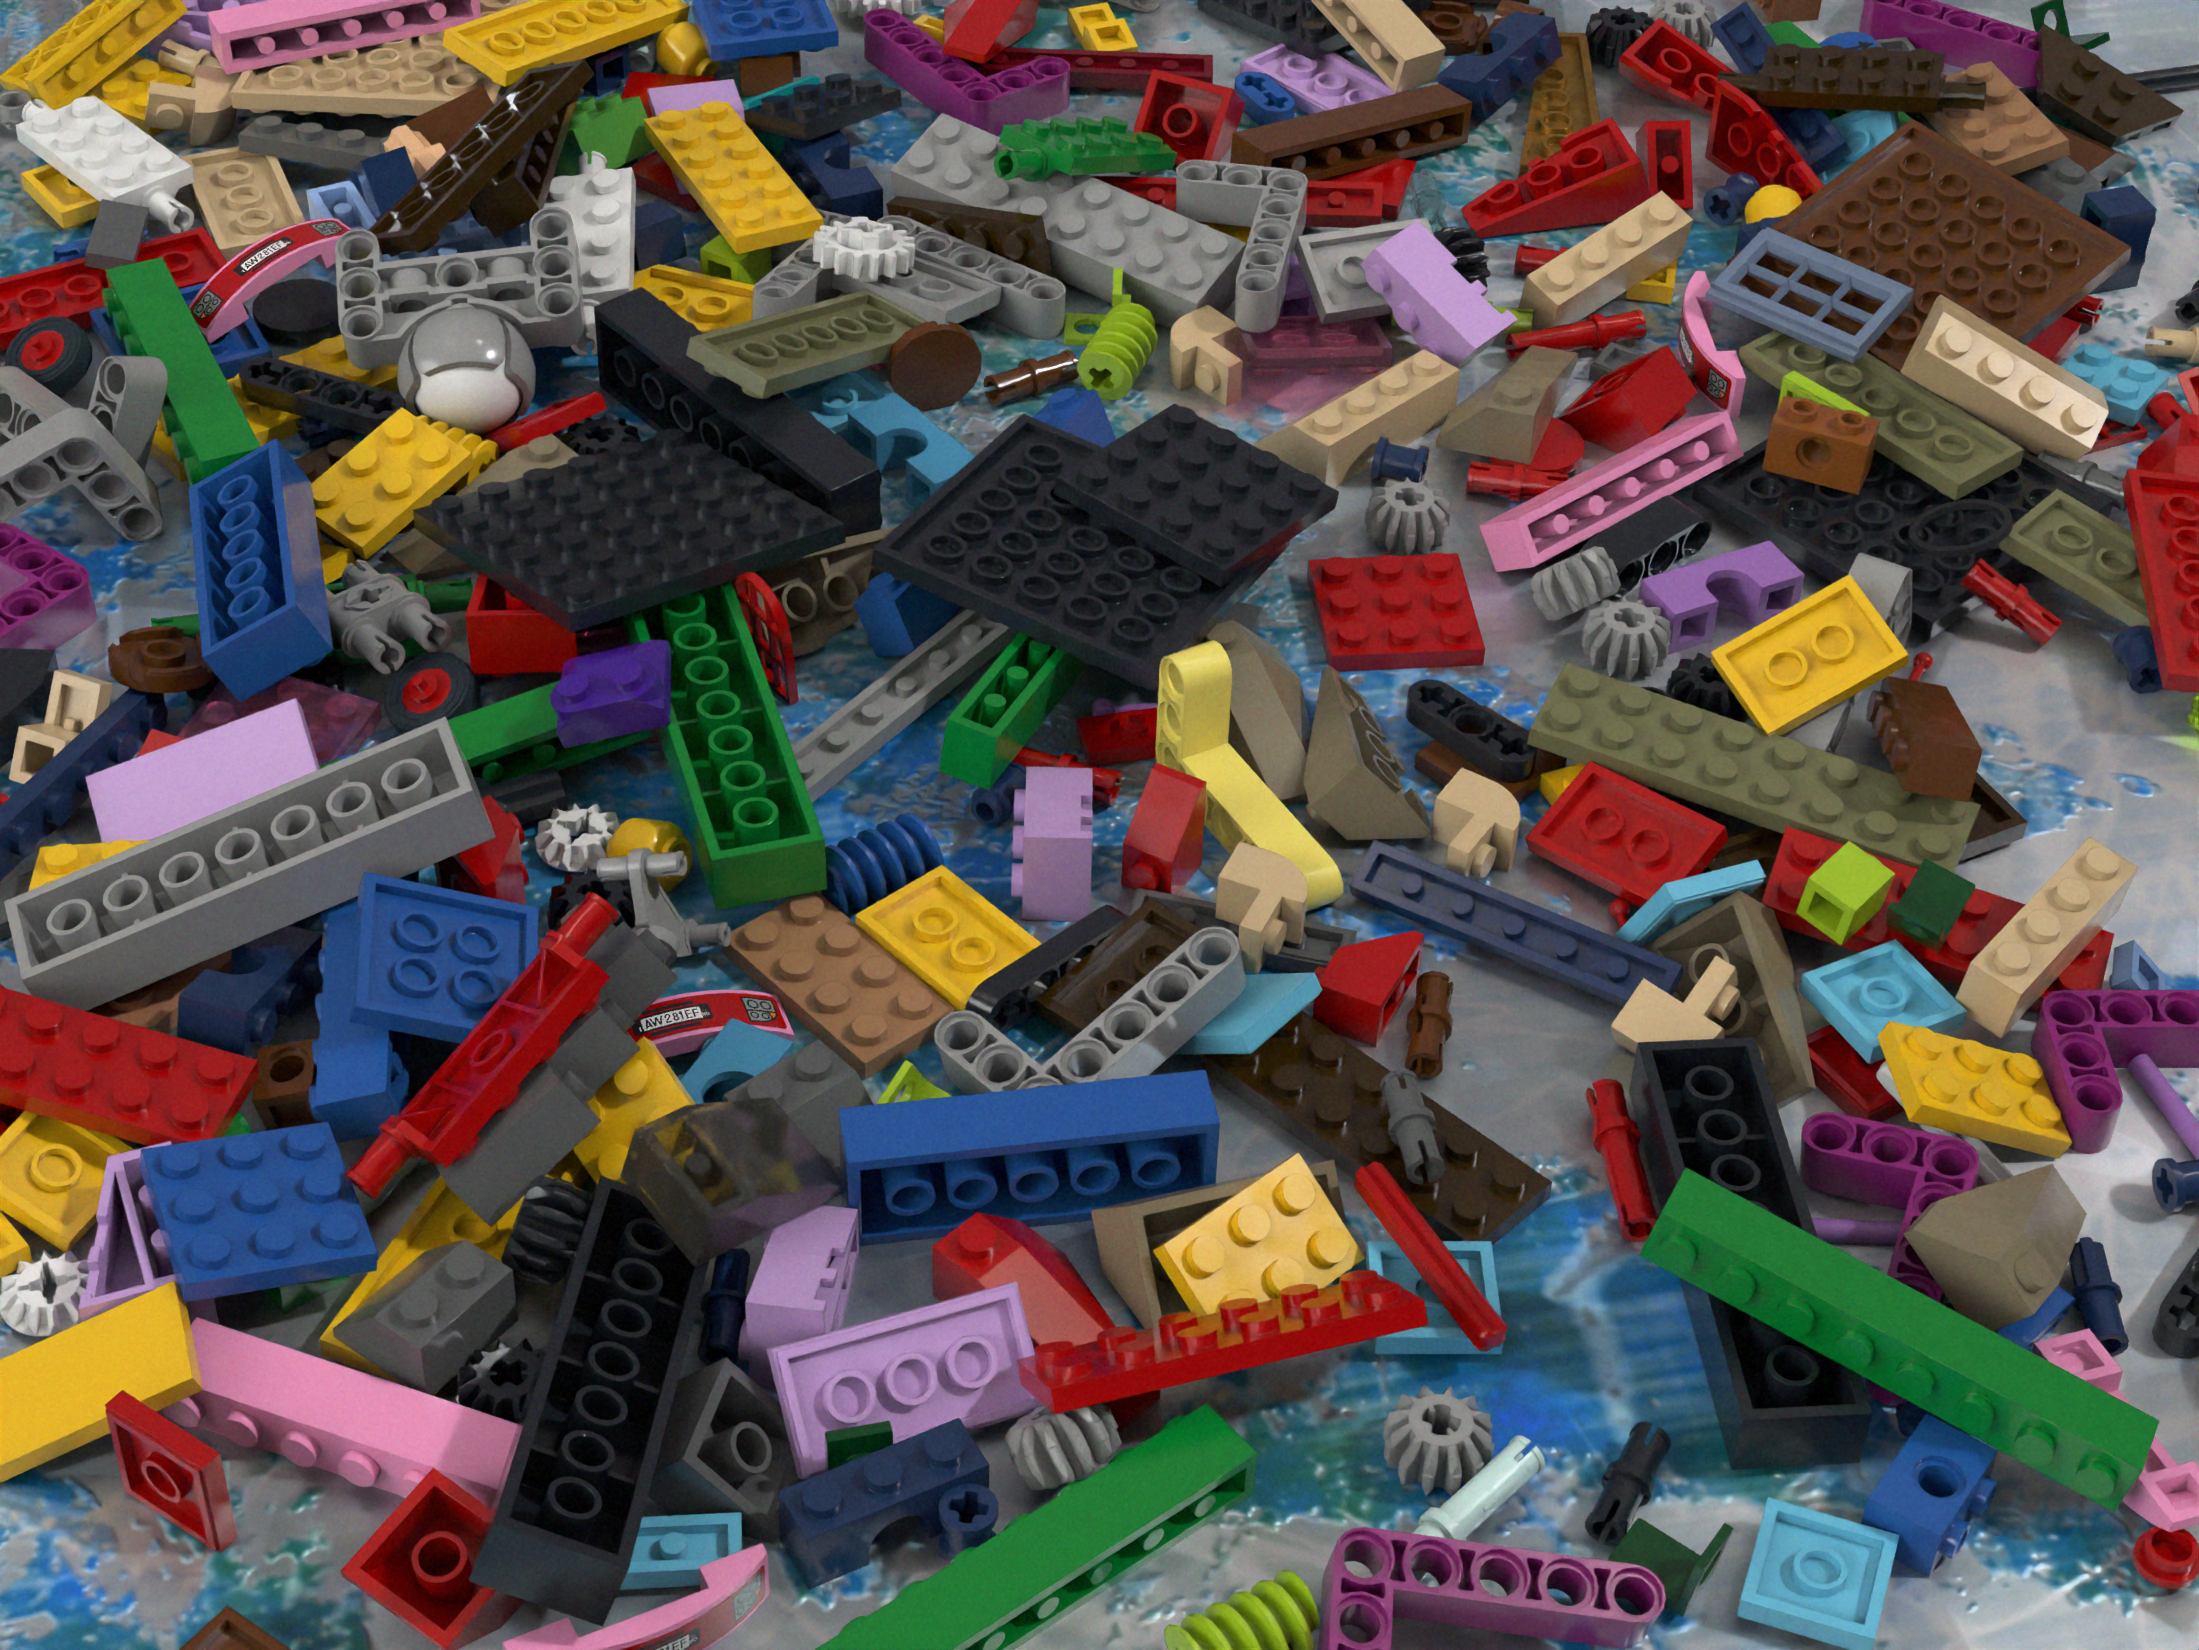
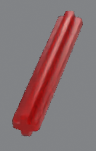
(1430, 1257)

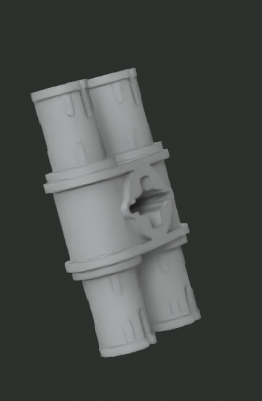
(378, 615)

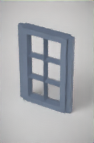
(1808, 329)

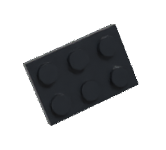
(822, 107)

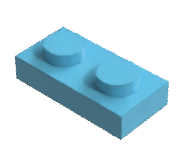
(676, 1546)

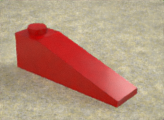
(1673, 69)
(1584, 183)
(1054, 1296)

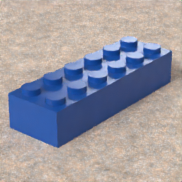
(258, 571)
(1025, 1153)

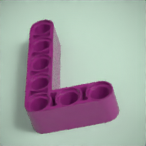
(1958, 33)
(954, 87)
(41, 594)
(2091, 1033)
(1889, 1169)
(1465, 1603)

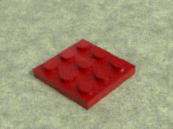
(1395, 612)

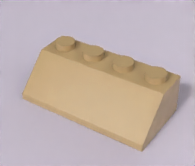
(2005, 383)
(1343, 432)

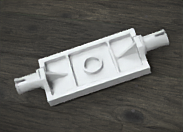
(109, 157)
(604, 227)

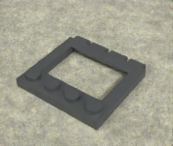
(280, 136)

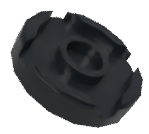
(297, 311)

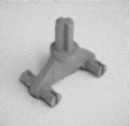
(653, 906)

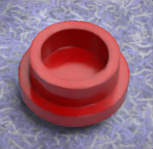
(2167, 1557)

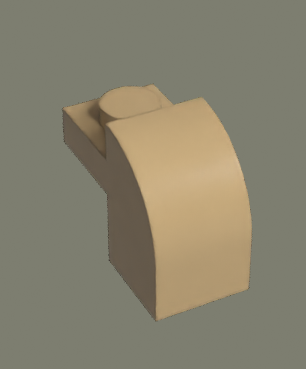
(199, 110)
(1206, 354)
(71, 707)
(1477, 824)
(1265, 899)
(1658, 1016)

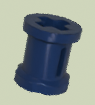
(1726, 202)
(1399, 462)
(2137, 652)
(2175, 1183)
(967, 1518)

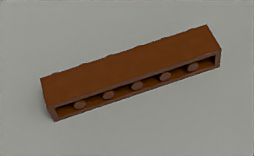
(1358, 134)

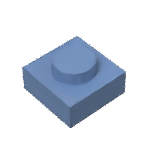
(2135, 969)

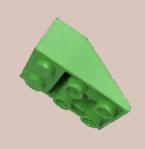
(604, 126)

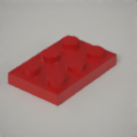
(1624, 835)

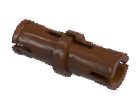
(1031, 377)
(1429, 1024)

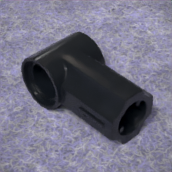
(529, 795)

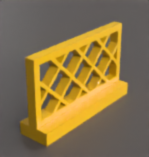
(89, 48)

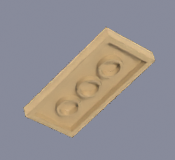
(241, 197)

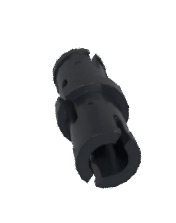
(1628, 1483)

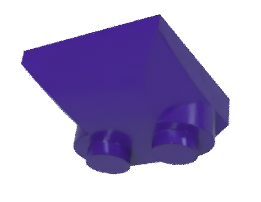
(613, 693)

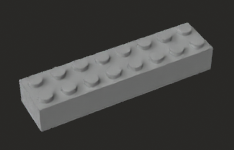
(1088, 224)
(247, 869)

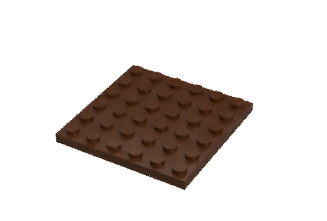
(1949, 229)

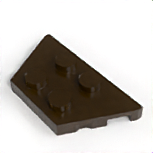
(2096, 94)

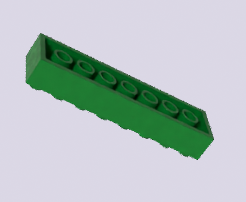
(732, 754)

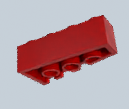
(511, 635)

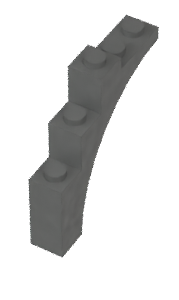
(554, 1097)

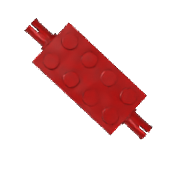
(496, 1055)

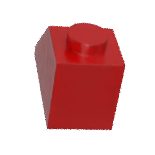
(1667, 159)
(1165, 832)
(1368, 985)

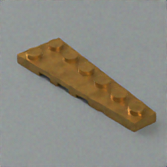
(1561, 101)

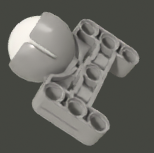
(462, 320)

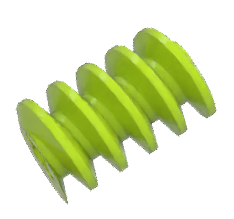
(1118, 351)
(1261, 1619)

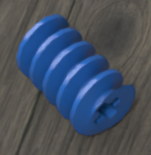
(879, 859)

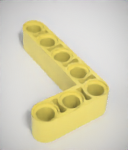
(1238, 804)

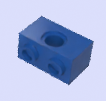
(1932, 1493)

